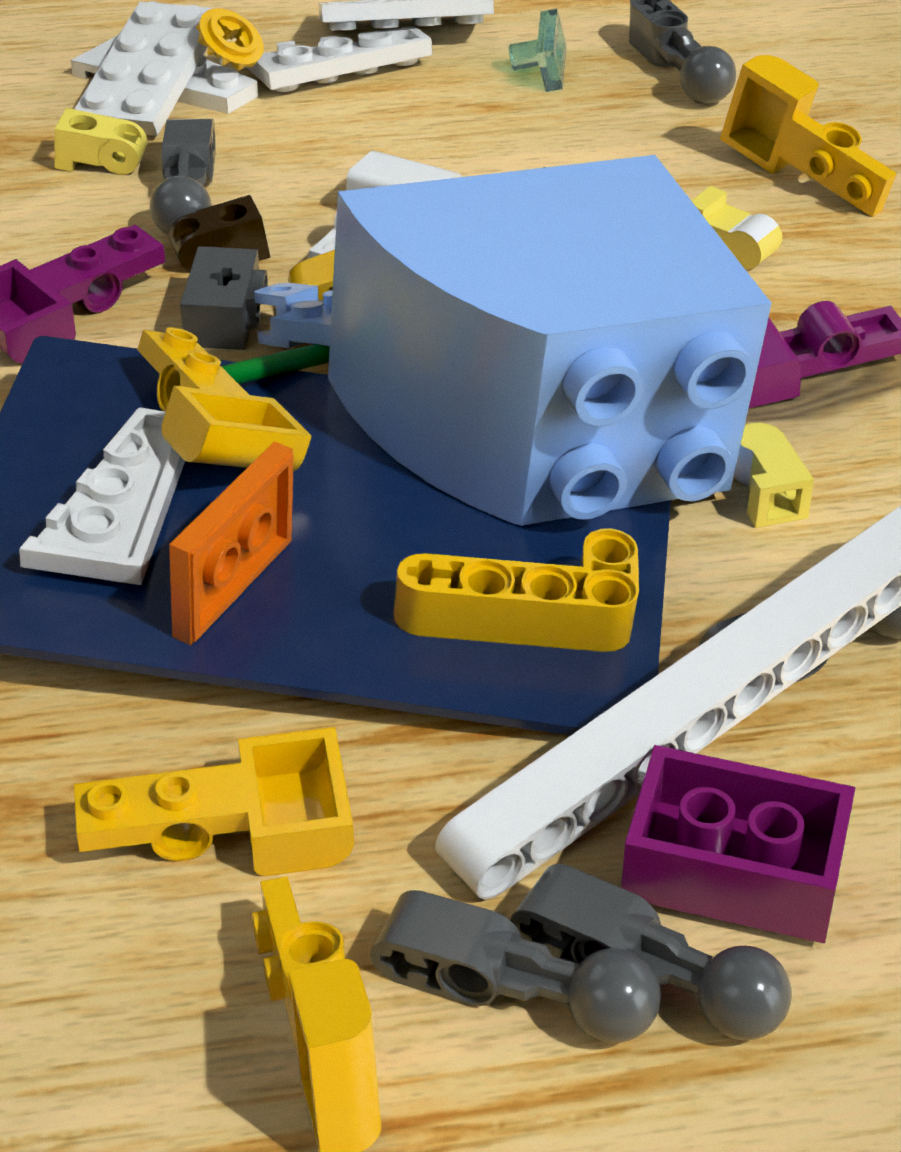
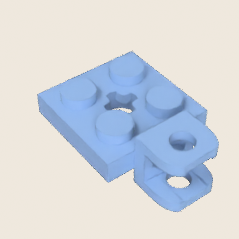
(299, 315)

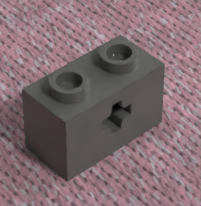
(220, 297)

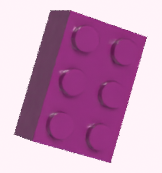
(737, 842)

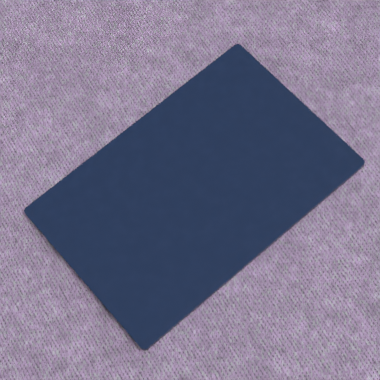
(325, 605)

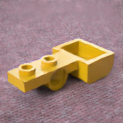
(773, 129)
(208, 411)
(282, 792)
(326, 1017)

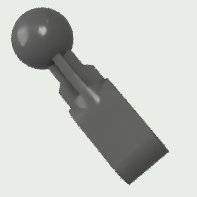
(663, 38)
(186, 167)
(576, 914)
(480, 955)

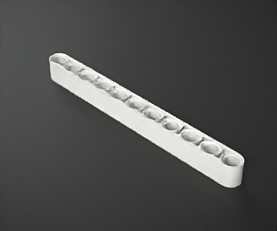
(679, 709)

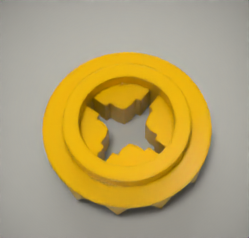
(223, 24)

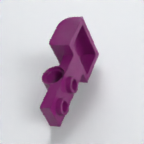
(42, 298)
(821, 344)

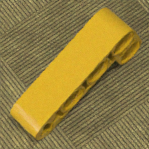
(524, 601)

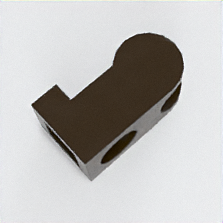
(221, 225)

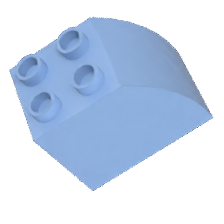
(546, 337)

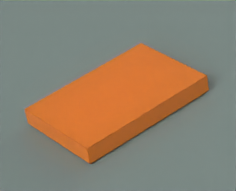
(231, 543)

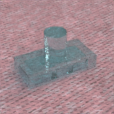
(546, 51)

